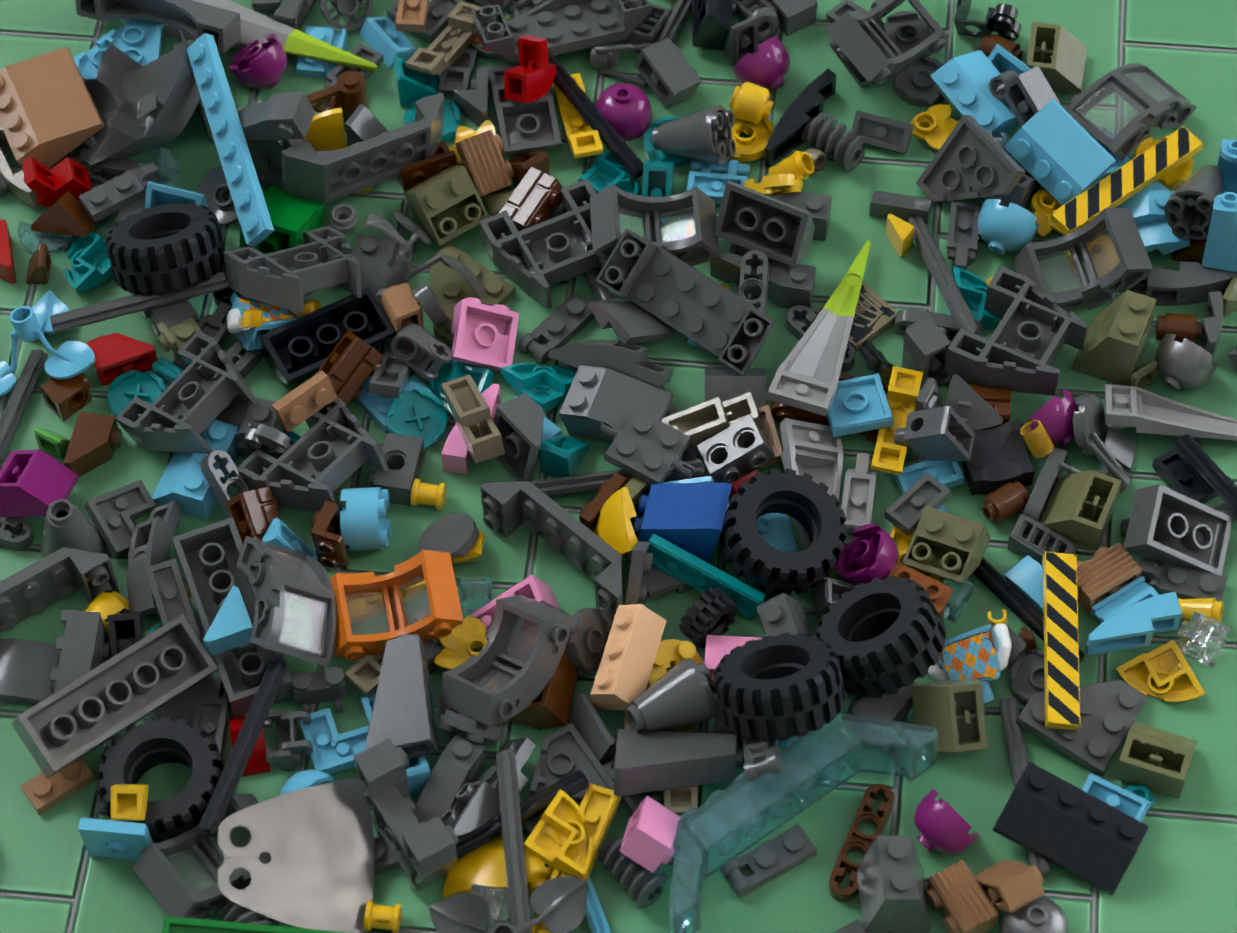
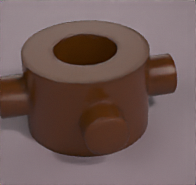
(1028, 637)

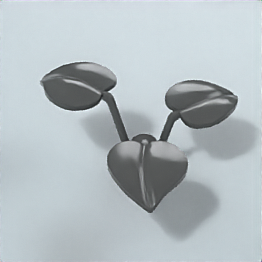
(397, 265)
(557, 901)

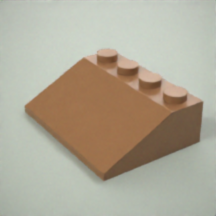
(46, 107)

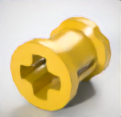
(428, 494)
(382, 917)

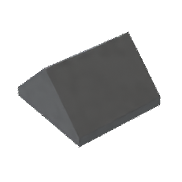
(728, 384)

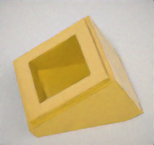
(899, 234)
(129, 801)

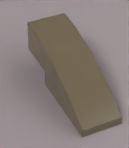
(713, 417)
(473, 418)

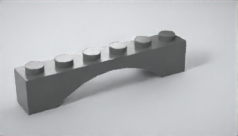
(190, 15)

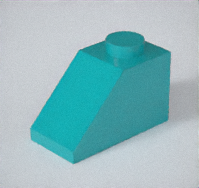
(658, 178)

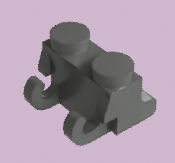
(320, 687)
(287, 737)

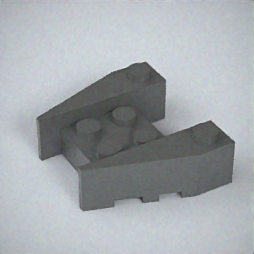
(273, 128)
(547, 250)
(295, 272)
(787, 284)
(1023, 342)
(189, 402)
(316, 462)
(421, 848)

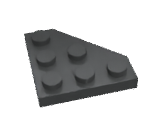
(969, 166)
(1105, 718)
(560, 757)

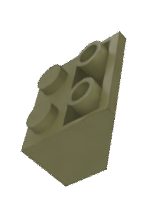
(1058, 56)
(446, 204)
(1082, 506)
(947, 545)
(954, 711)
(1155, 759)

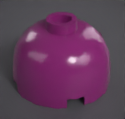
(260, 63)
(765, 66)
(626, 110)
(1056, 419)
(867, 555)
(942, 826)

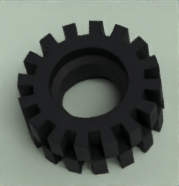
(708, 616)

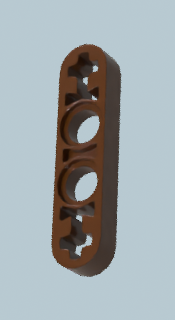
(858, 841)

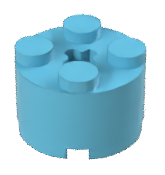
(364, 519)

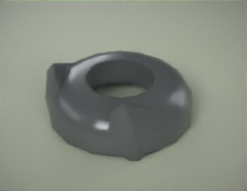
(766, 14)

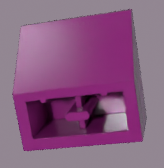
(32, 482)

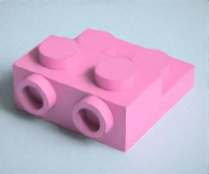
(483, 334)

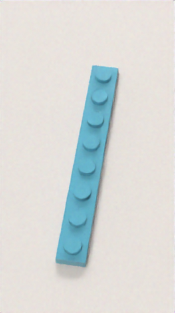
(230, 140)

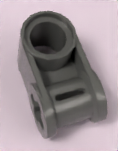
(421, 352)

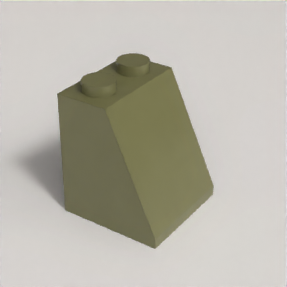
(1117, 339)

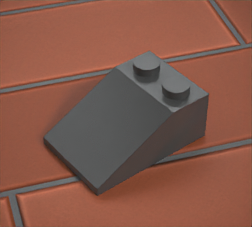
(609, 396)
(1177, 530)

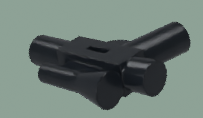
(875, 360)

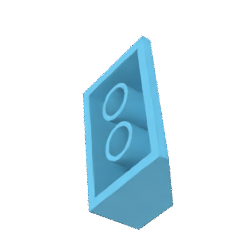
(966, 88)
(1059, 153)
(183, 475)

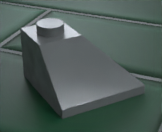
(521, 429)

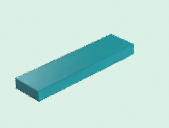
(703, 575)

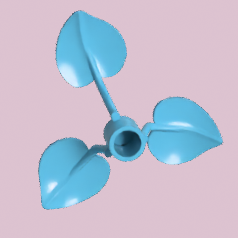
(31, 323)

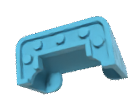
(1222, 234)

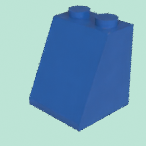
(684, 515)

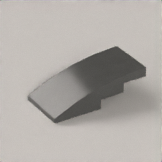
(520, 124)

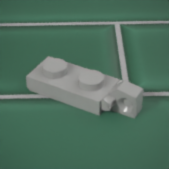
(858, 494)

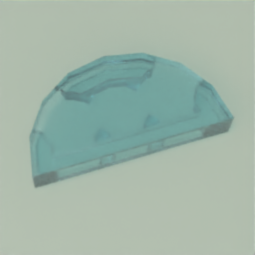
(32, 239)

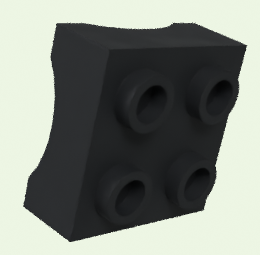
(997, 459)

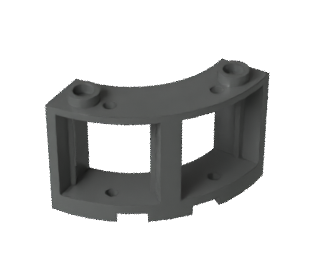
(871, 47)

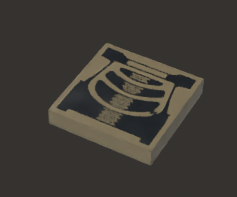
(871, 317)

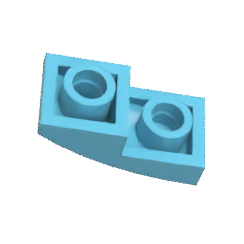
(1160, 236)
(1028, 579)

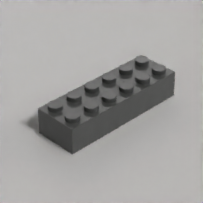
(210, 570)
(114, 696)

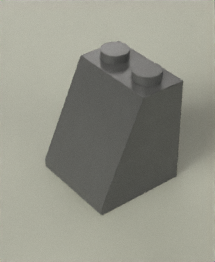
(893, 887)

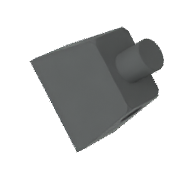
(937, 435)

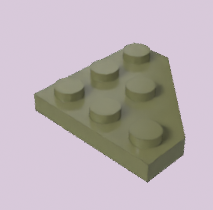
(452, 287)

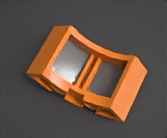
(411, 600)

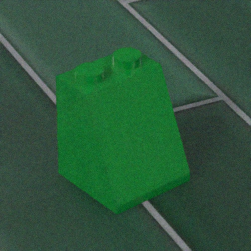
(290, 220)

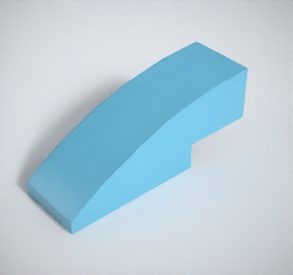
(1135, 625)

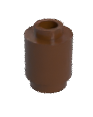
(989, 42)
(1179, 324)
(1004, 502)

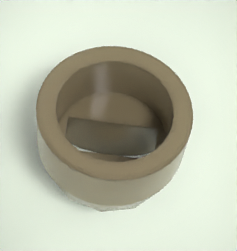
(819, 159)

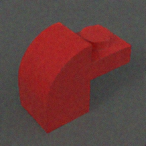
(533, 75)
(55, 182)

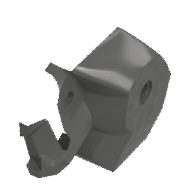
(130, 94)

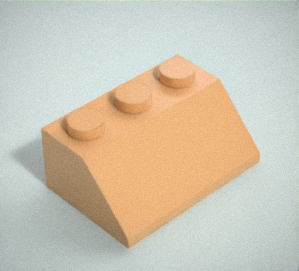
(627, 657)

